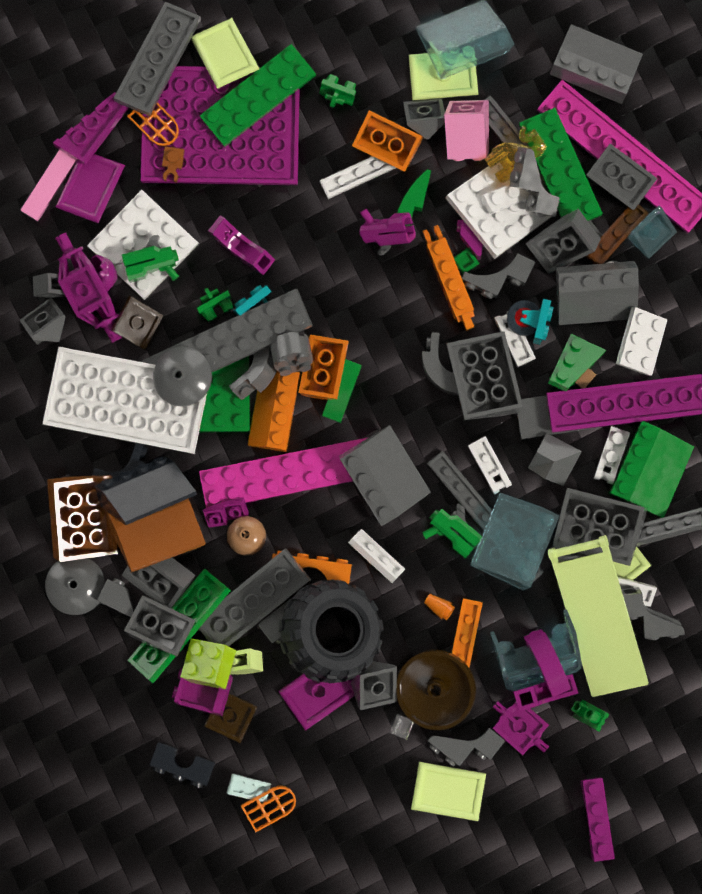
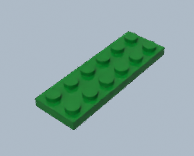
(257, 95)
(561, 167)
(196, 603)

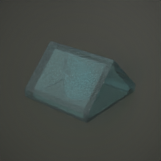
(652, 232)

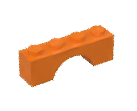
(332, 570)

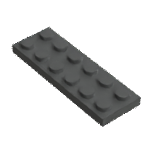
(157, 59)
(254, 599)

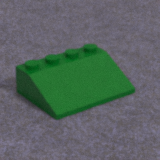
(651, 469)

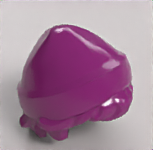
(105, 270)

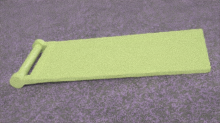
(599, 618)

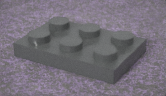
(621, 177)

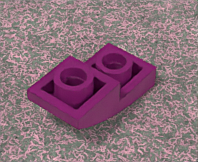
(223, 512)

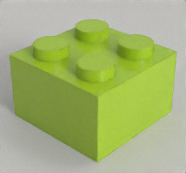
(208, 663)

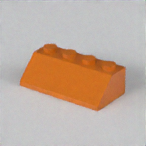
(274, 413)

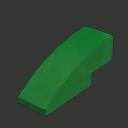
(415, 196)
(336, 408)

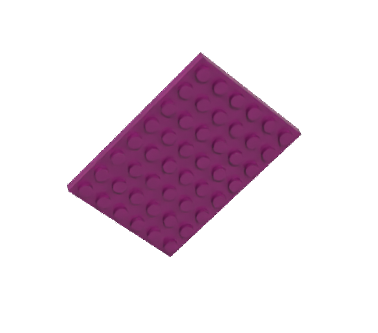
(258, 156)

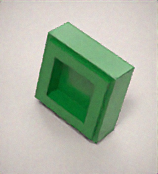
(466, 261)

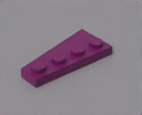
(90, 133)

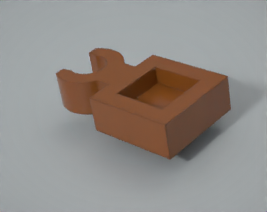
(172, 160)

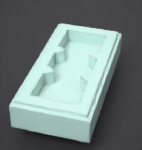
(247, 787)

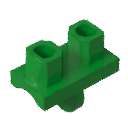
(337, 93)
(207, 308)
(589, 714)

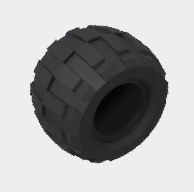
(300, 637)

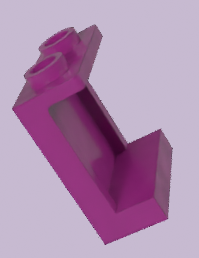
(200, 696)

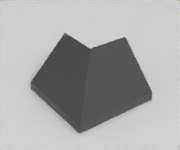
(425, 116)
(44, 322)
(554, 459)
(375, 686)

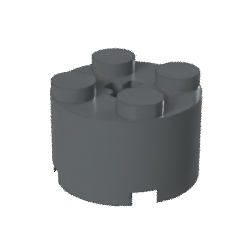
(291, 353)

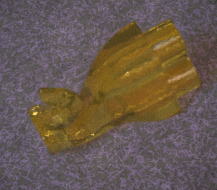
(505, 153)

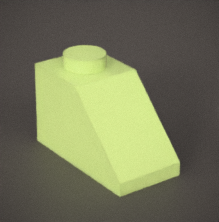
(247, 662)

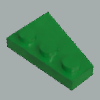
(574, 362)

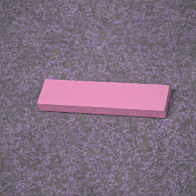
(48, 185)

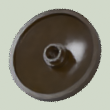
(436, 689)

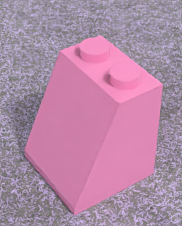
(467, 130)

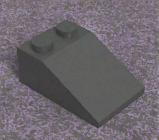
(564, 241)
(159, 626)

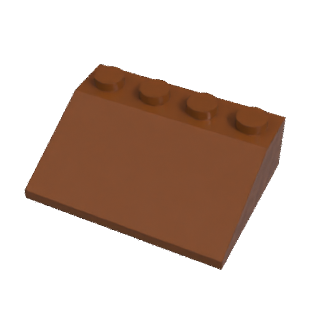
(77, 519)
(157, 535)

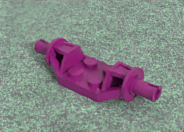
(85, 288)

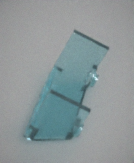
(519, 665)

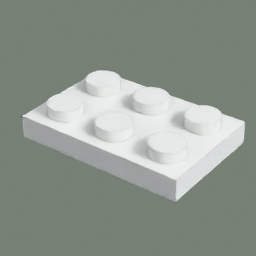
(641, 341)

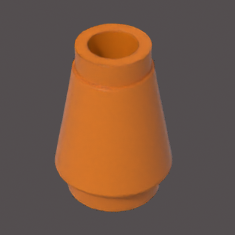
(439, 606)

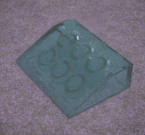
(465, 38)
(515, 541)

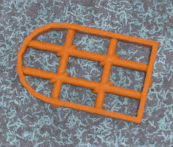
(157, 132)
(261, 806)

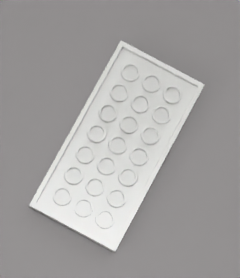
(118, 402)

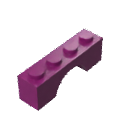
(598, 819)

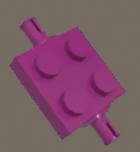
(520, 728)

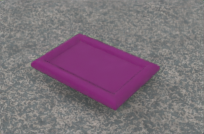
(90, 187)
(314, 700)

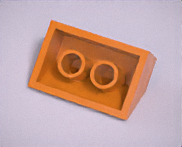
(387, 141)
(326, 369)

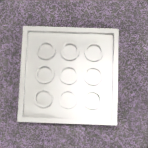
(497, 230)
(132, 232)

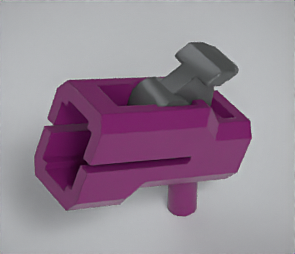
(387, 231)

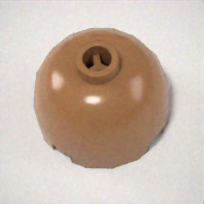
(256, 534)

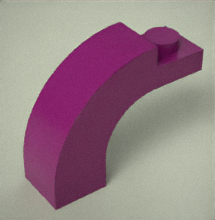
(240, 246)
(547, 662)
(539, 694)

